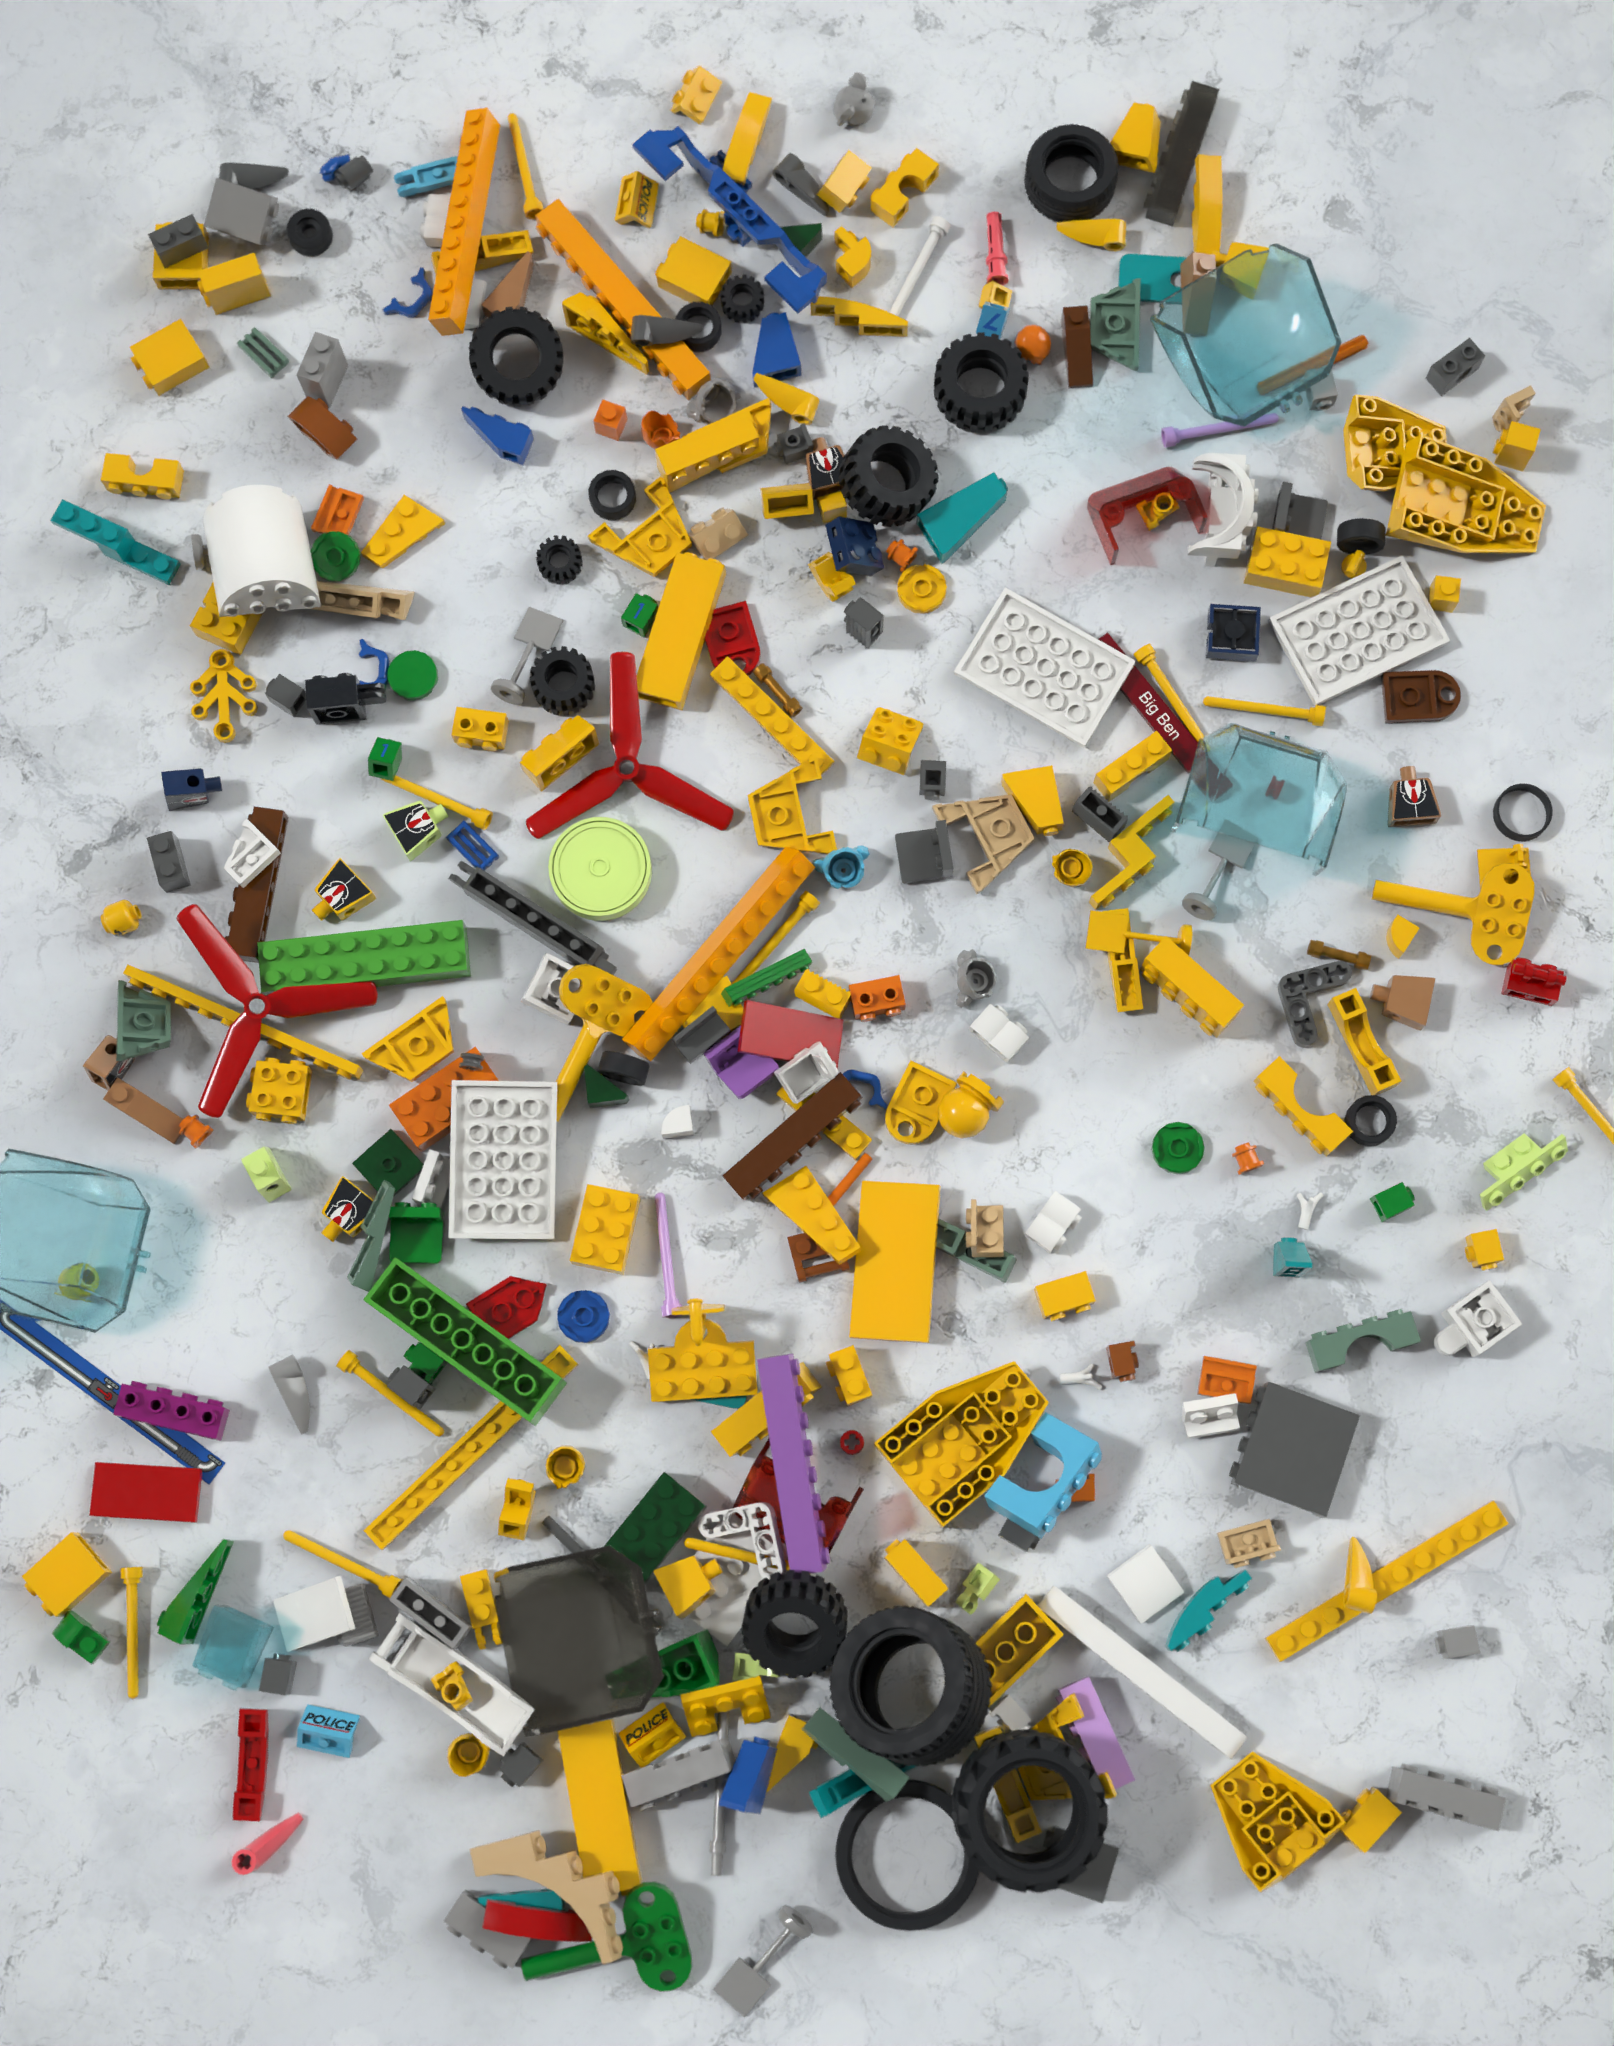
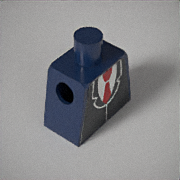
(188, 788)

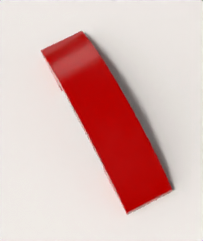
(251, 1764)
(534, 1922)

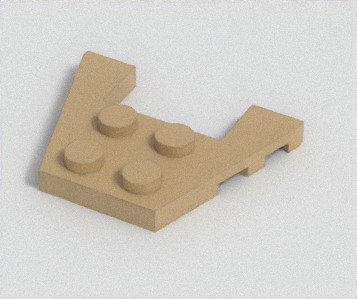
(998, 829)

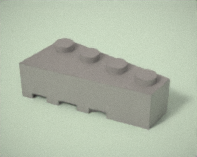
(679, 1773)
(1446, 1798)

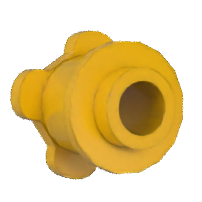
(710, 222)

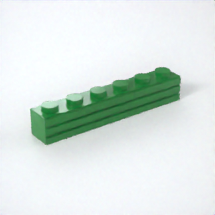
(766, 977)

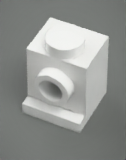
(1010, 1715)

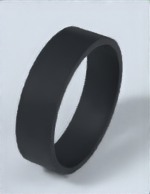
(1538, 793)

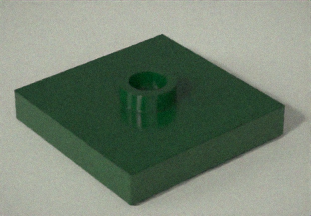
(389, 1161)

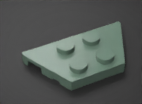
(1117, 324)
(141, 1022)

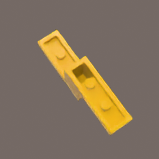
(1132, 853)

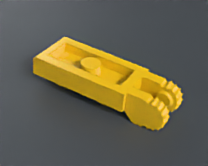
(481, 1605)

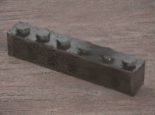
(1180, 157)

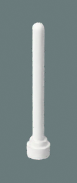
(938, 228)

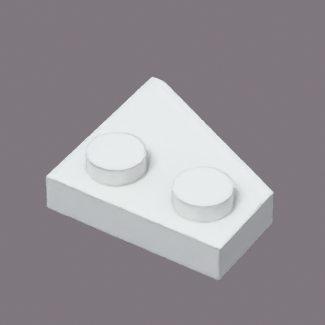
(250, 855)

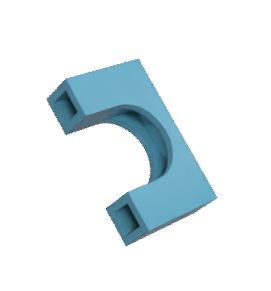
(1040, 1509)

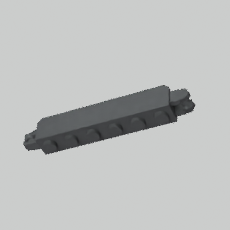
(532, 918)

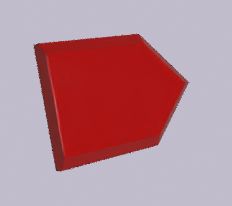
(509, 1305)

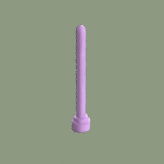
(1171, 435)
(666, 1259)

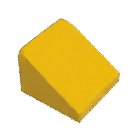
(996, 294)

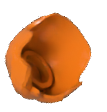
(1033, 343)
(659, 429)

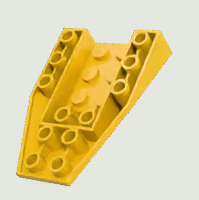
(1461, 502)
(963, 1438)

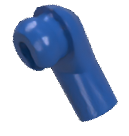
(331, 165)

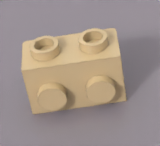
(717, 533)
(1248, 1542)

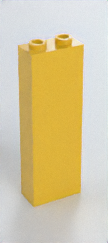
(680, 630)
(600, 1802)

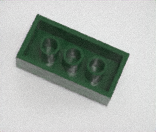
(656, 1524)

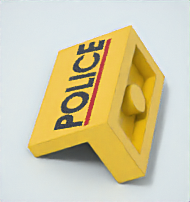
(637, 199)
(651, 1735)

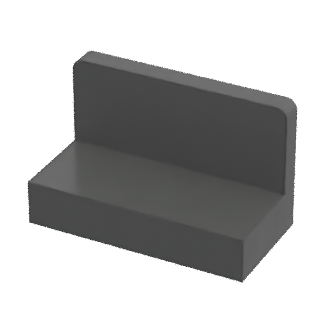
(701, 1035)

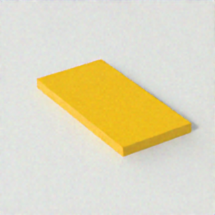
(895, 1261)

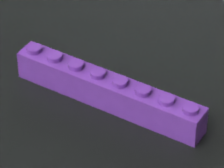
(792, 1463)

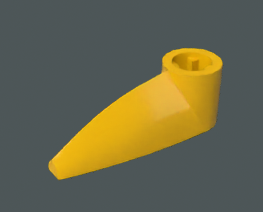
(1098, 232)
(789, 398)
(1358, 1587)

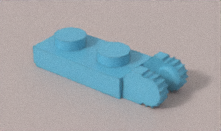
(426, 177)

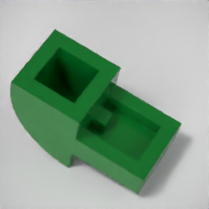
(80, 1637)

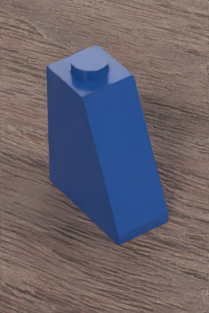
(776, 349)
(749, 1777)

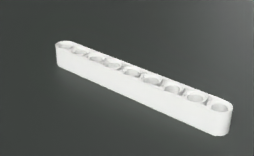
(1142, 1672)

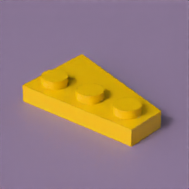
(400, 530)

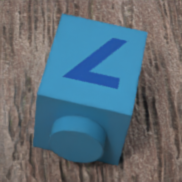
(993, 319)

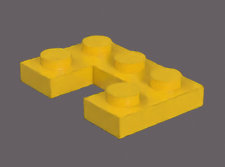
(742, 1694)

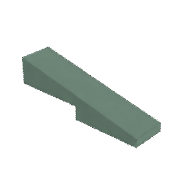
(374, 1225)
(953, 1242)
(872, 1769)

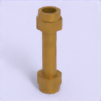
(764, 674)
(1360, 960)

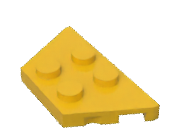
(760, 417)
(416, 1043)

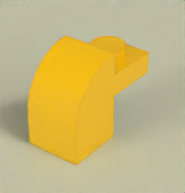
(856, 260)
(832, 582)
(516, 1509)

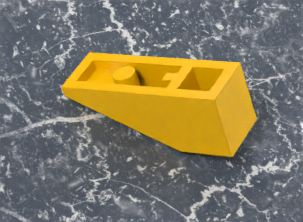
(791, 1749)

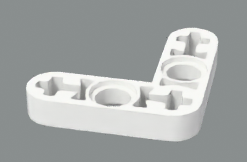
(750, 1522)

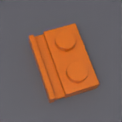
(337, 511)
(1226, 1377)

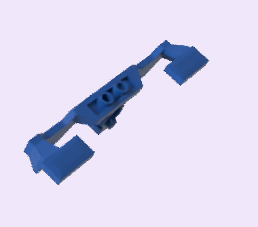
(742, 216)

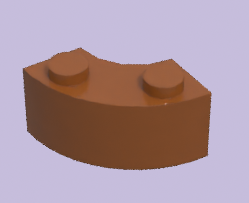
(323, 427)

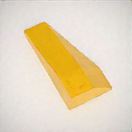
(592, 321)

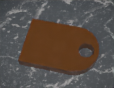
(1417, 696)

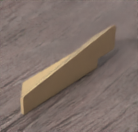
(364, 600)

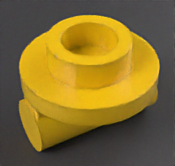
(1354, 564)

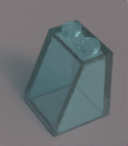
(231, 1646)

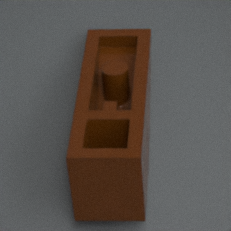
(1077, 346)

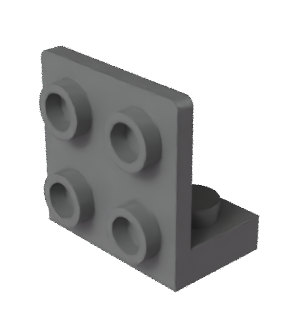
(1299, 513)
(924, 854)

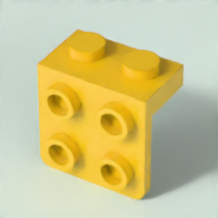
(889, 740)

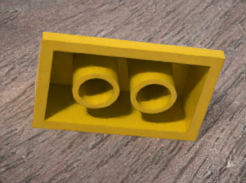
(559, 752)

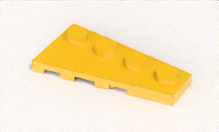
(810, 1209)

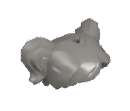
(849, 105)
(713, 401)
(973, 969)

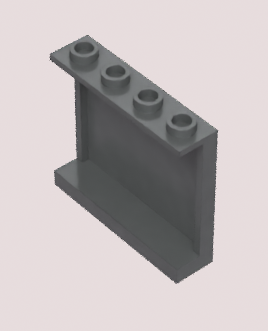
(1294, 1448)

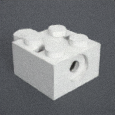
(544, 989)
(1477, 1321)

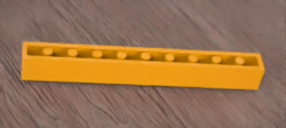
(464, 222)
(618, 294)
(718, 953)

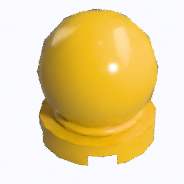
(967, 1108)

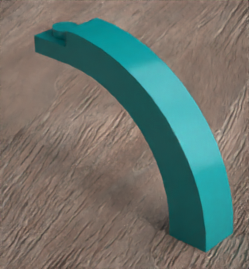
(842, 1790)

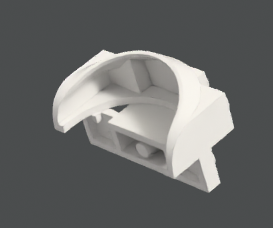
(1228, 509)

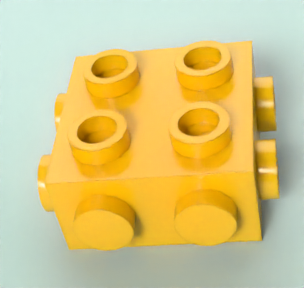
(279, 1090)

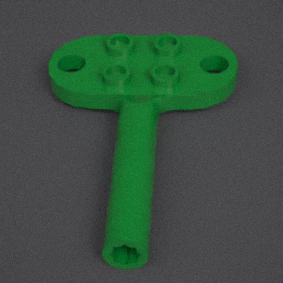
(651, 1938)

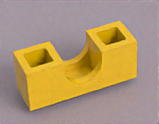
(915, 171)
(162, 480)
(1124, 770)

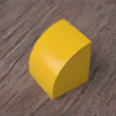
(832, 506)
(1400, 935)

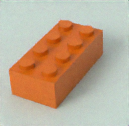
(427, 1107)

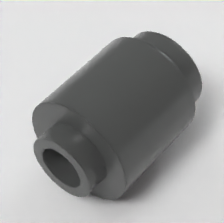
(354, 172)

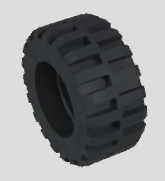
(516, 322)
(986, 353)
(904, 454)
(789, 1652)

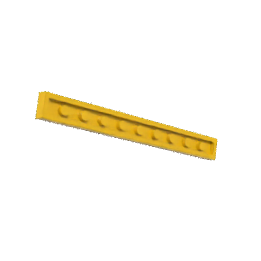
(209, 1009)
(455, 1462)
(1389, 1579)

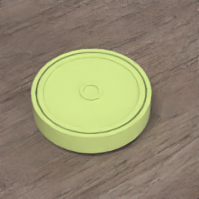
(600, 868)

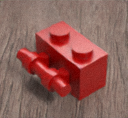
(1533, 981)

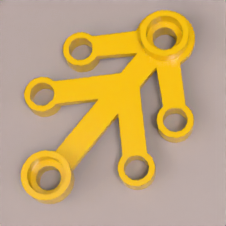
(222, 692)

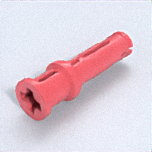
(996, 259)

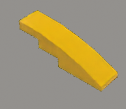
(746, 137)
(1207, 204)
(497, 249)
(870, 319)
(1125, 973)

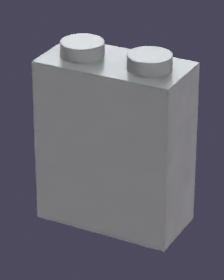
(241, 212)
(322, 368)

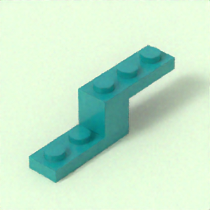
(115, 542)

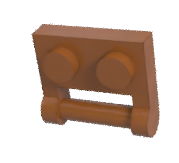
(805, 1248)

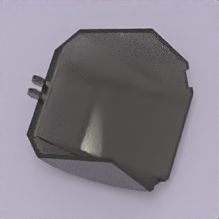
(578, 1638)

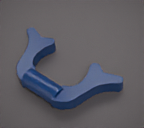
(420, 303)
(383, 662)
(869, 1079)

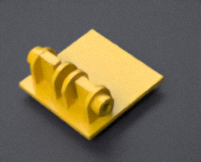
(1492, 857)

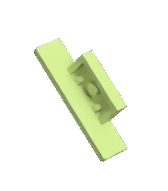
(1517, 1165)

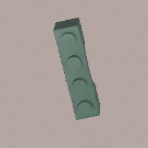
(1394, 1332)

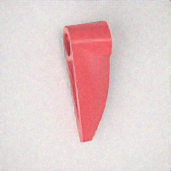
(265, 1845)

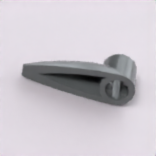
(251, 175)
(797, 180)
(659, 330)

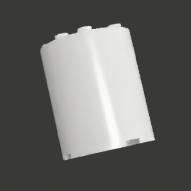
(259, 552)

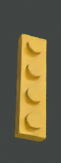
(845, 1135)

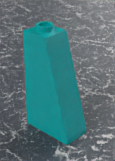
(961, 515)

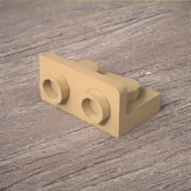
(1512, 408)
(986, 1230)

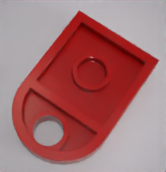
(733, 636)

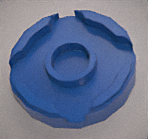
(583, 1316)

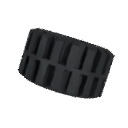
(557, 662)

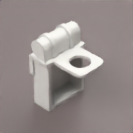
(806, 1072)

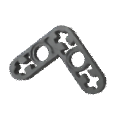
(1299, 997)

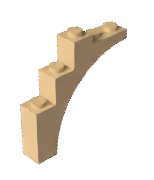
(561, 1873)

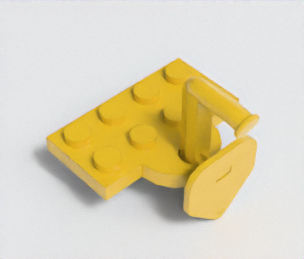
(701, 1365)

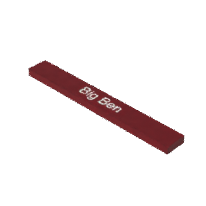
(1156, 712)

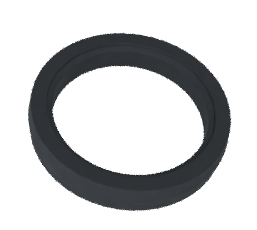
(860, 1899)

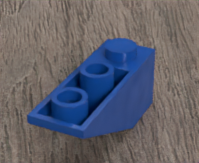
(506, 439)

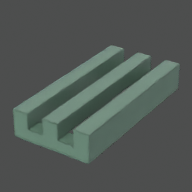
(249, 339)

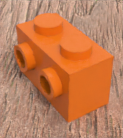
(877, 998)

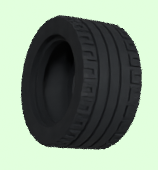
(857, 1678)

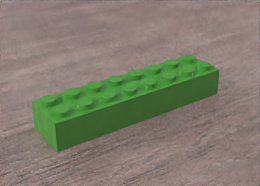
(374, 955)
(465, 1341)

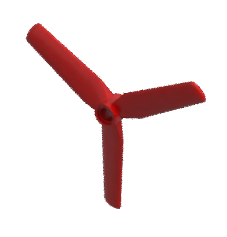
(626, 742)
(246, 1029)

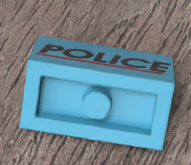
(327, 1731)

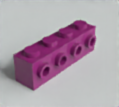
(170, 1411)

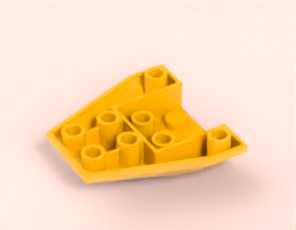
(1377, 440)
(1272, 1819)

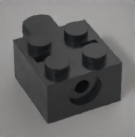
(341, 698)

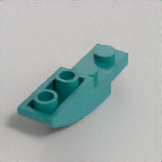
(1196, 1615)

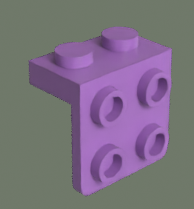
(738, 1070)

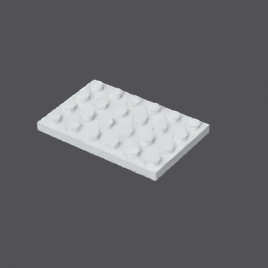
(1358, 630)
(1044, 667)
(502, 1159)

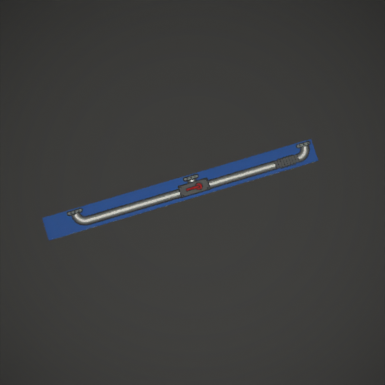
(106, 1392)

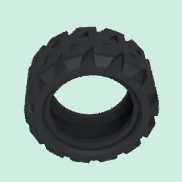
(1079, 1843)

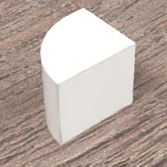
(678, 1123)

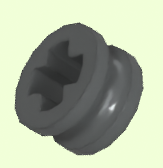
(471, 1062)

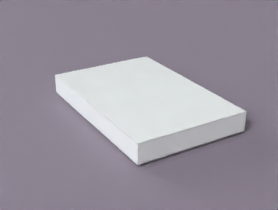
(314, 1614)

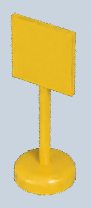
(1109, 933)

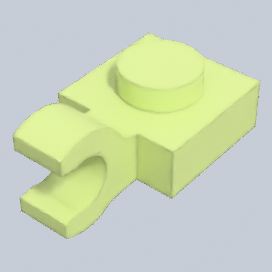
(978, 1585)
(747, 1668)

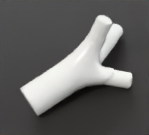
(1307, 1209)
(643, 1356)
(1080, 1377)

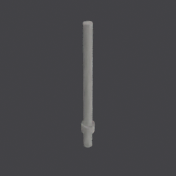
(717, 1845)

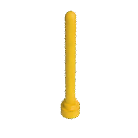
(532, 204)
(1146, 656)
(1313, 714)
(480, 817)
(805, 905)
(1567, 1081)
(351, 1364)
(726, 1551)
(131, 1577)
(386, 1584)

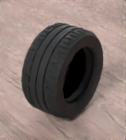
(1080, 143)

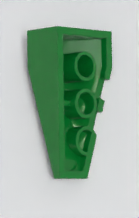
(186, 1612)
(688, 1666)

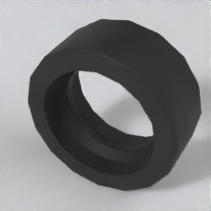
(706, 310)
(604, 478)
(1361, 535)
(623, 1068)
(1384, 1106)

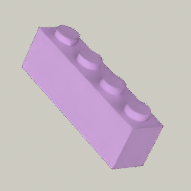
(1096, 1734)

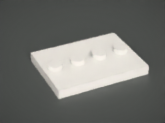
(726, 1607)

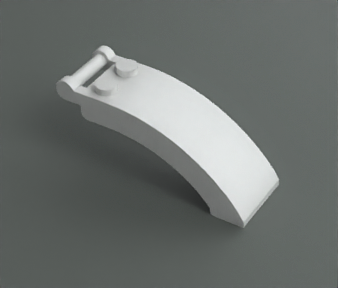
(496, 1710)

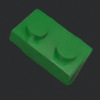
(416, 1233)

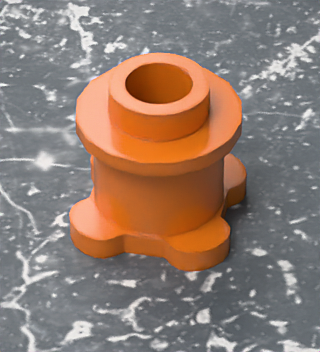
(901, 554)
(194, 1130)
(1247, 1158)

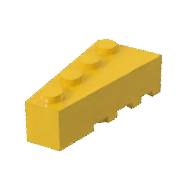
(750, 1419)

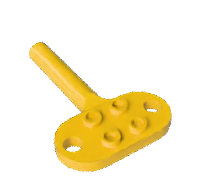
(1496, 914)
(604, 1006)

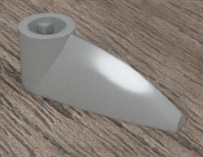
(293, 1389)

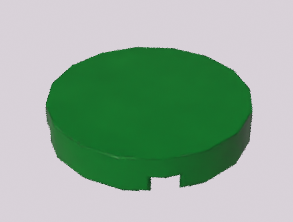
(335, 556)
(412, 675)
(1177, 1148)

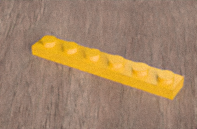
(769, 714)

